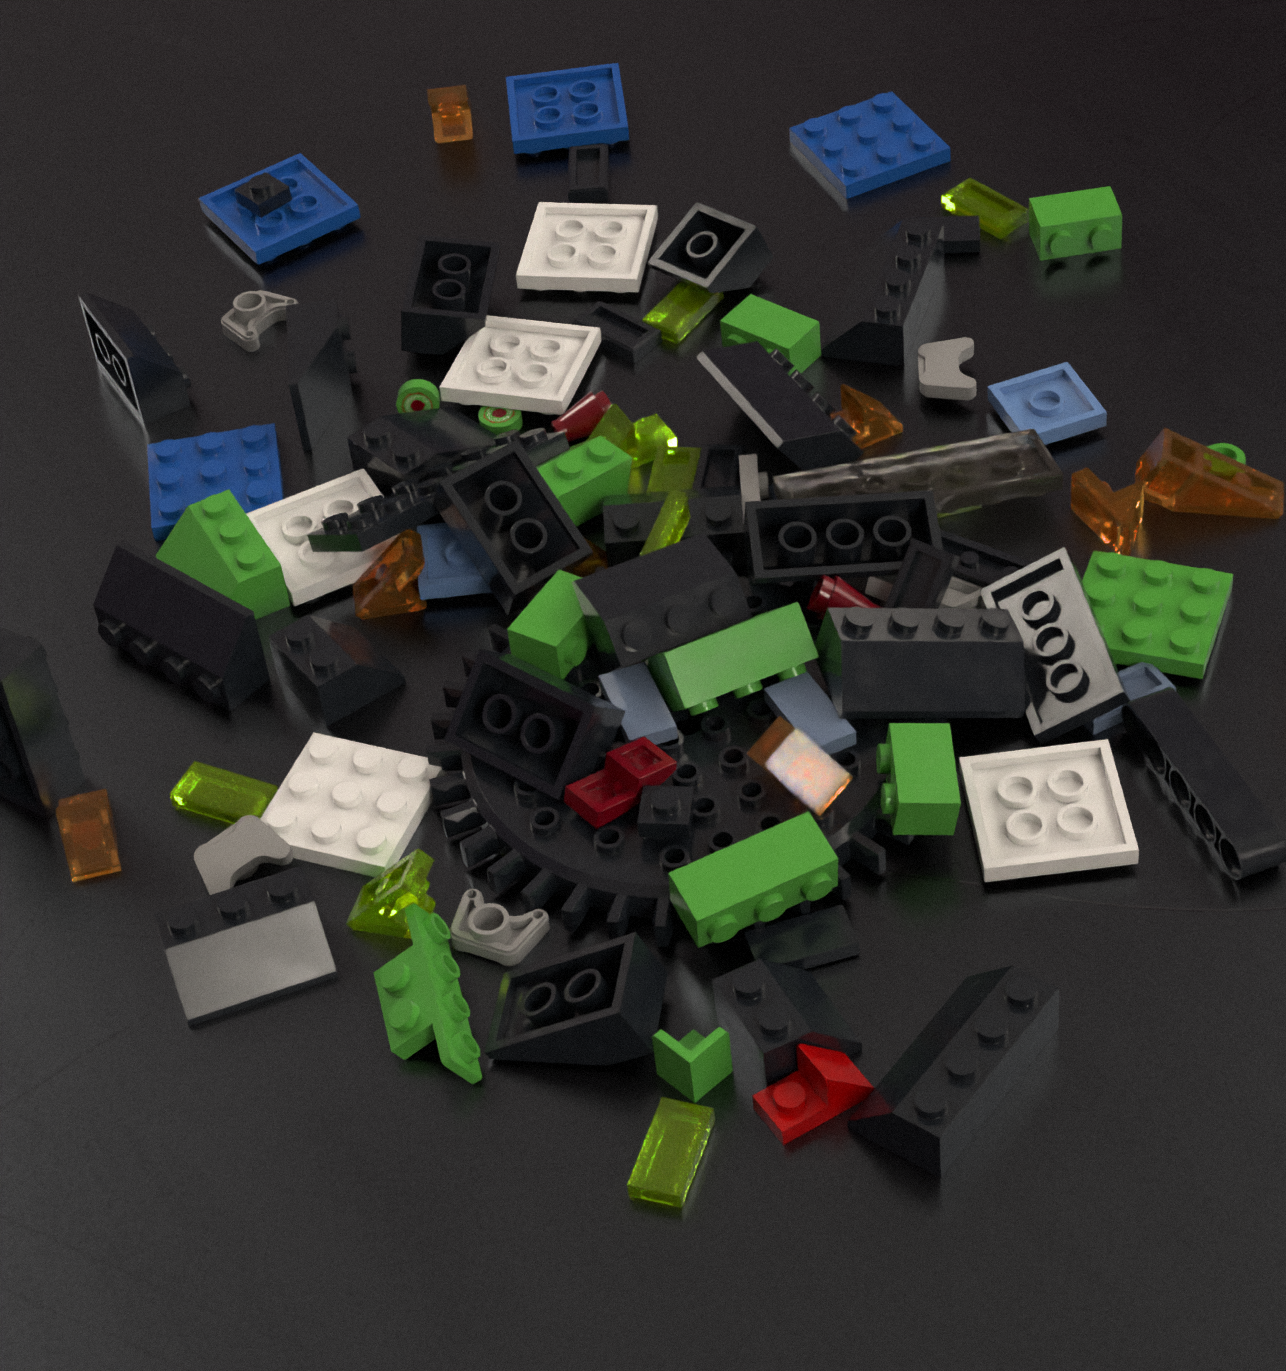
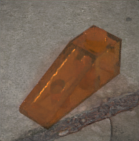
(1203, 481)

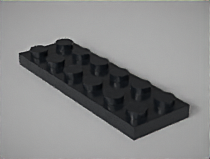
(414, 499)

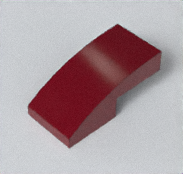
(620, 783)

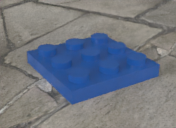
(567, 108)
(869, 144)
(314, 210)
(209, 464)

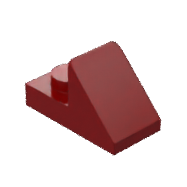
(814, 1094)

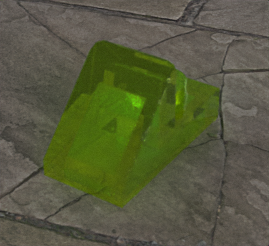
(635, 438)
(384, 899)

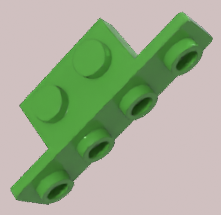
(424, 998)

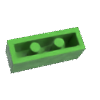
(754, 880)

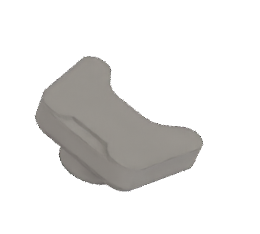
(252, 315)
(940, 369)
(238, 852)
(494, 934)

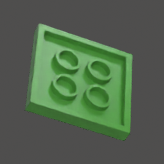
(1157, 610)

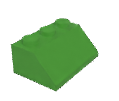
(586, 476)
(227, 553)
(733, 660)

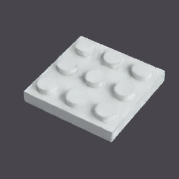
(587, 247)
(521, 365)
(290, 520)
(351, 804)
(1047, 810)

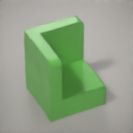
(694, 1062)

